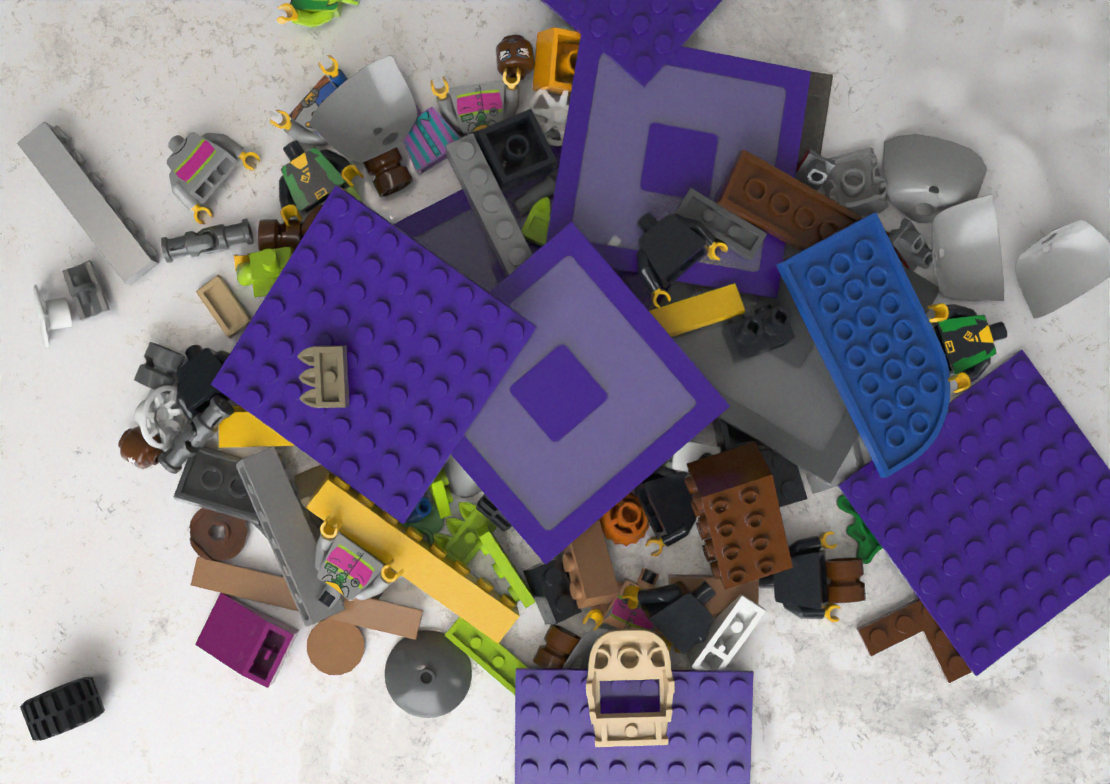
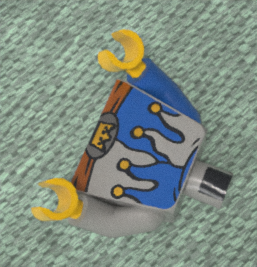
(301, 116)

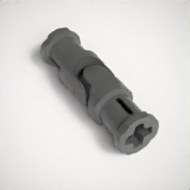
(195, 243)
(195, 434)

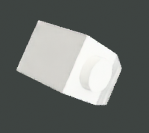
(726, 635)

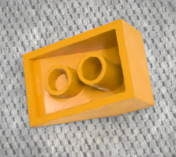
(555, 60)

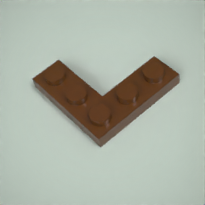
(907, 622)

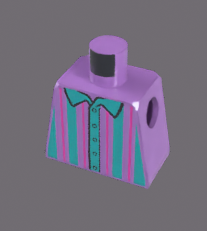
(428, 140)

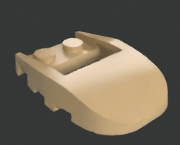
(630, 656)

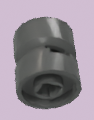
(159, 367)

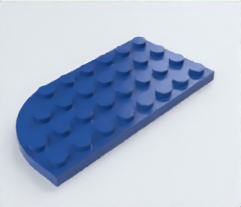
(873, 340)

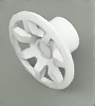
(554, 115)
(52, 314)
(158, 415)

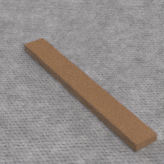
(273, 590)

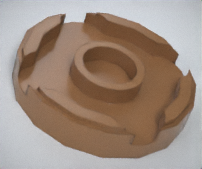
(335, 646)

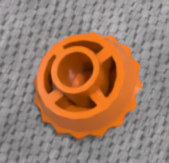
(625, 521)

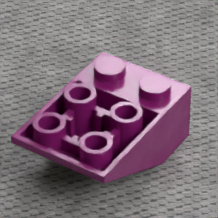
(246, 639)

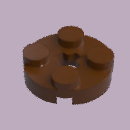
(217, 549)

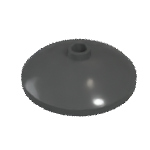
(432, 654)

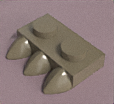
(327, 376)

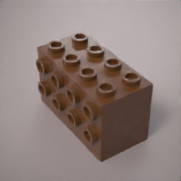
(738, 515)

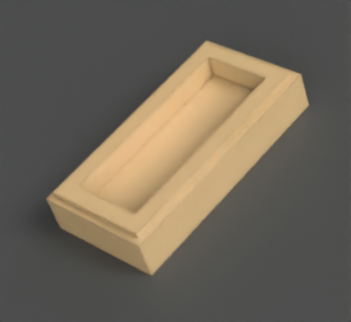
(224, 306)

